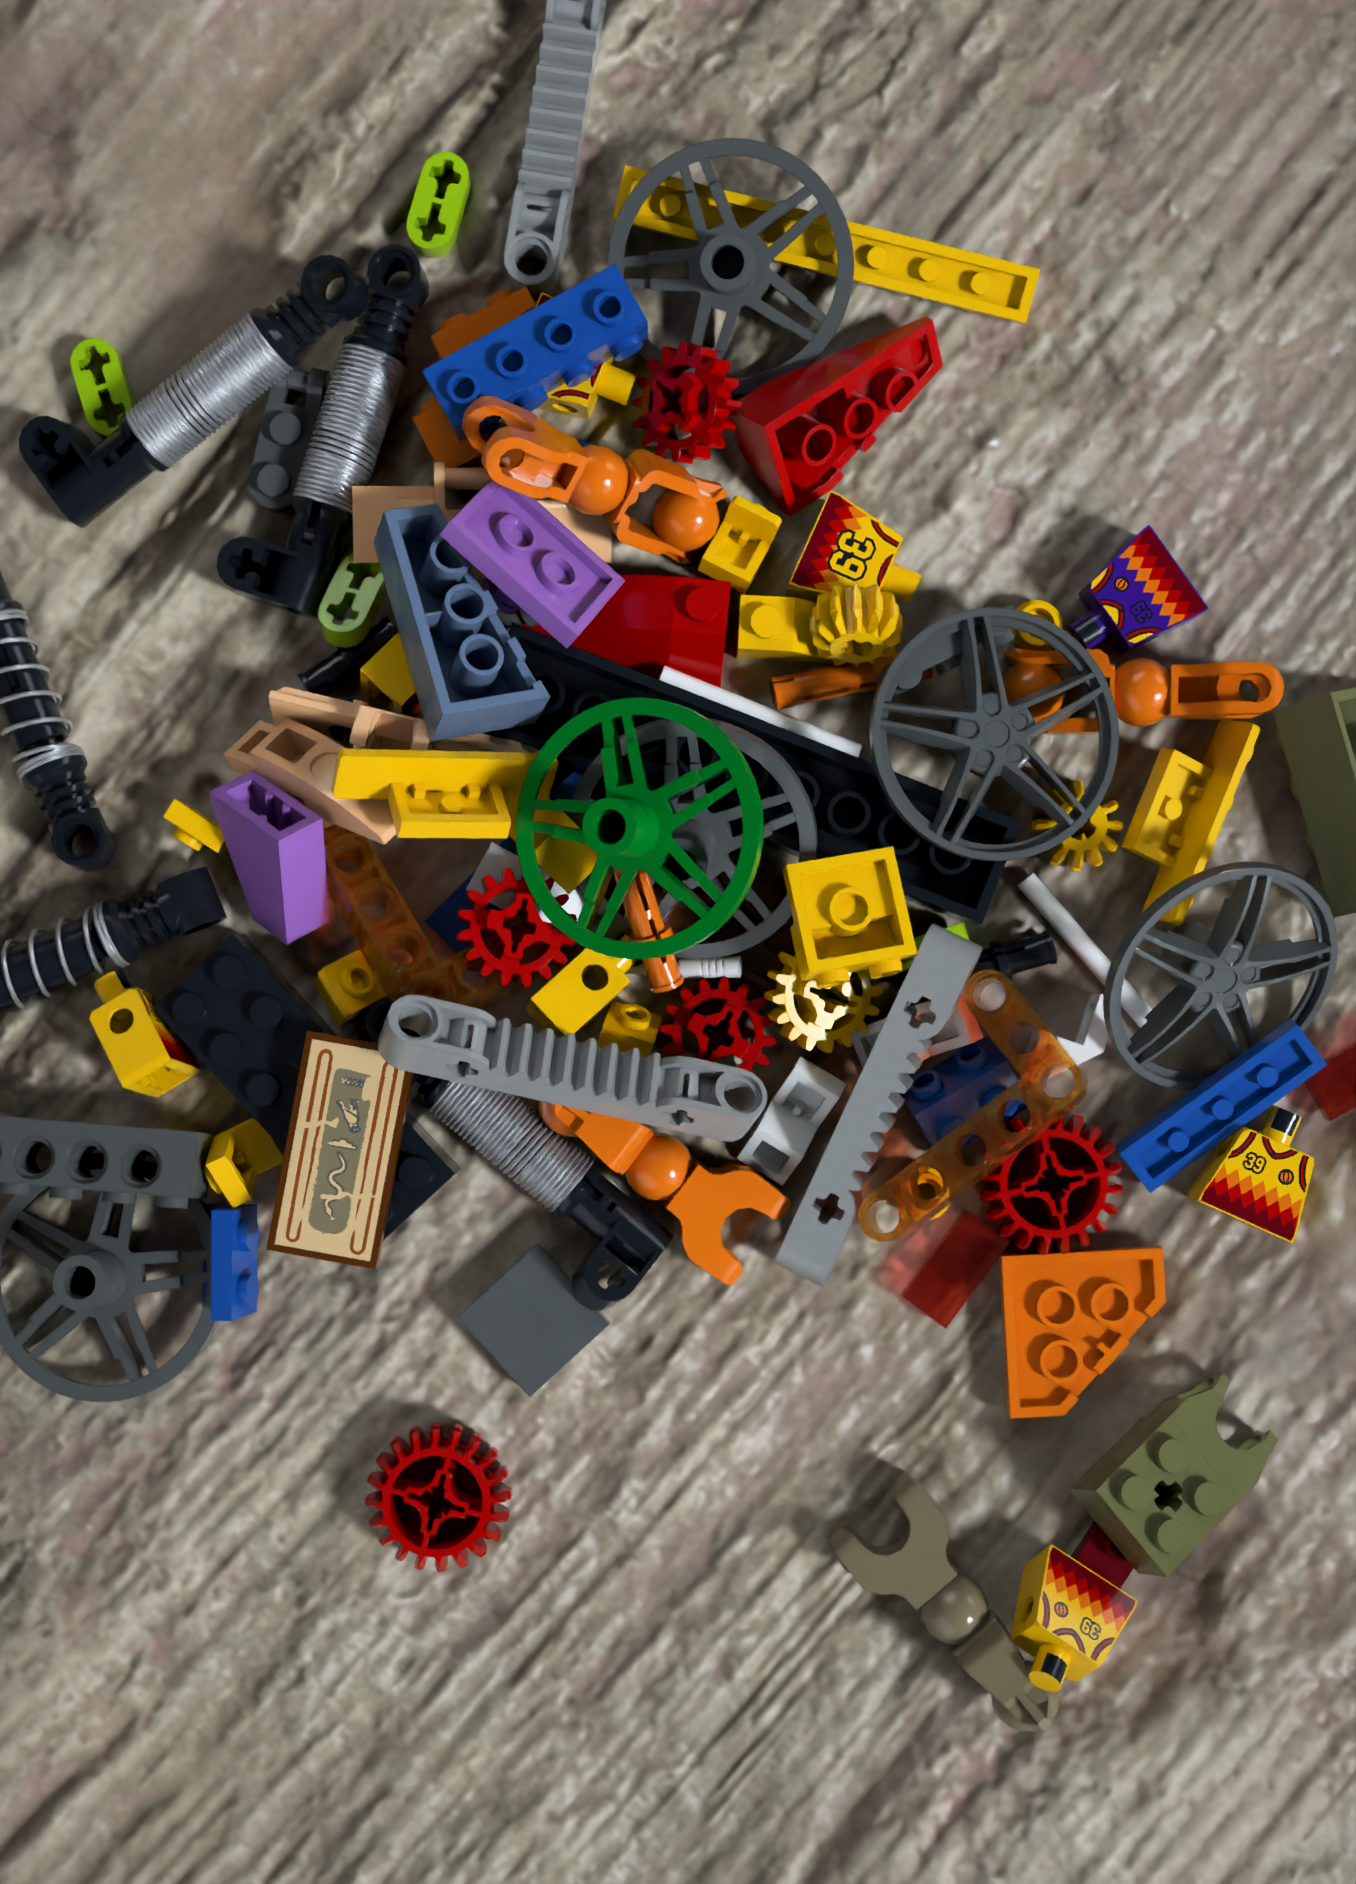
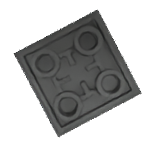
(532, 1320)

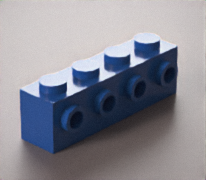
(541, 350)

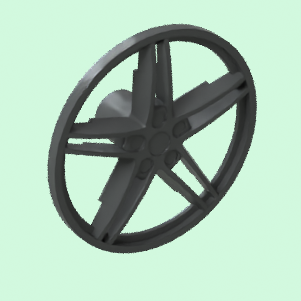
(733, 262)
(994, 734)
(709, 836)
(1218, 968)
(101, 1283)

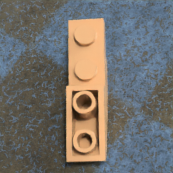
(304, 766)

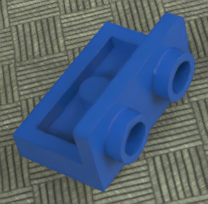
(959, 1088)
(233, 1261)

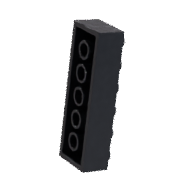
(252, 1037)

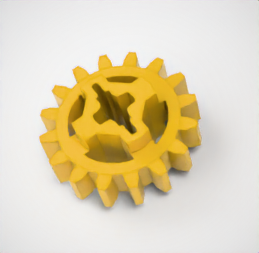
(815, 1015)

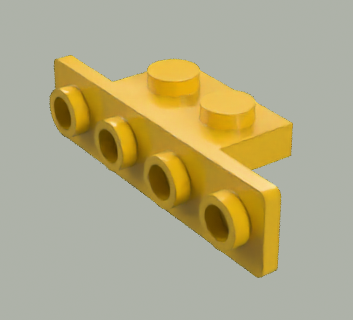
(439, 790)
(1186, 809)

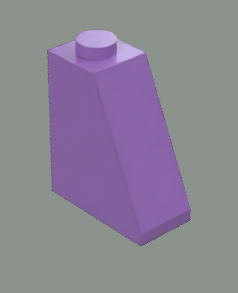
(275, 855)

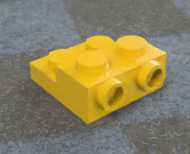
(849, 916)

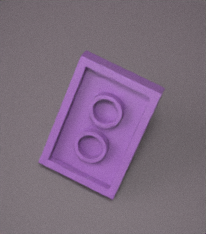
(532, 561)

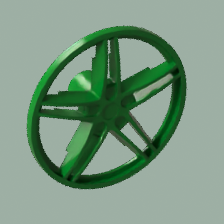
(636, 826)

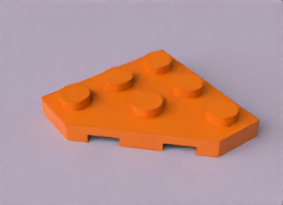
(1071, 1319)

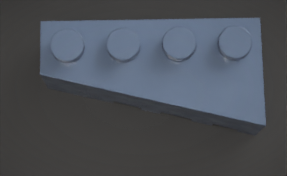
(455, 645)

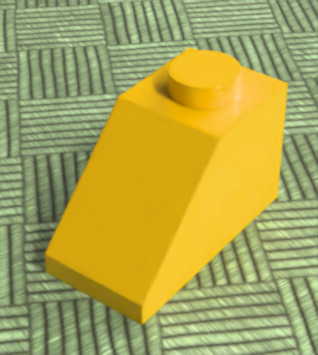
(776, 629)

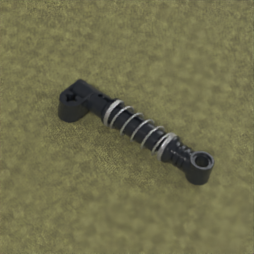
(37, 729)
(117, 932)

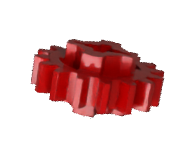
(686, 403)
(491, 923)
(696, 1022)

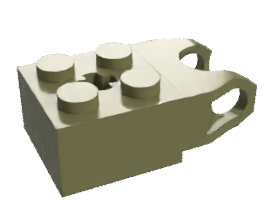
(1172, 1478)

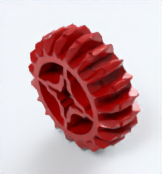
(1056, 1203)
(425, 1541)

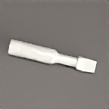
(702, 968)

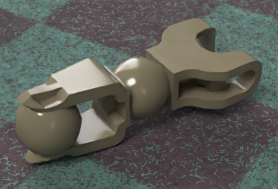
(949, 1605)

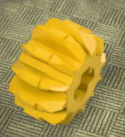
(856, 624)
(1086, 844)

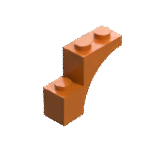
(451, 336)

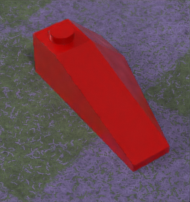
(818, 416)
(660, 624)

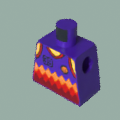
(1136, 597)

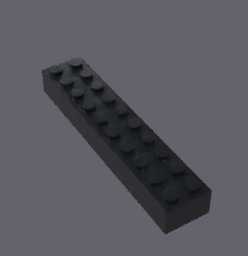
(842, 788)

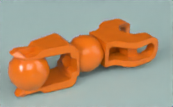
(596, 479)
(1147, 690)
(663, 1170)

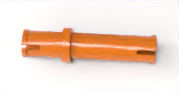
(828, 682)
(649, 926)

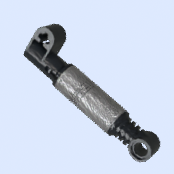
(184, 413)
(346, 433)
(551, 1171)

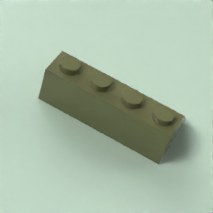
(1322, 764)

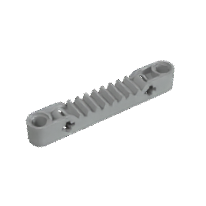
(553, 142)
(570, 1071)
(815, 1234)

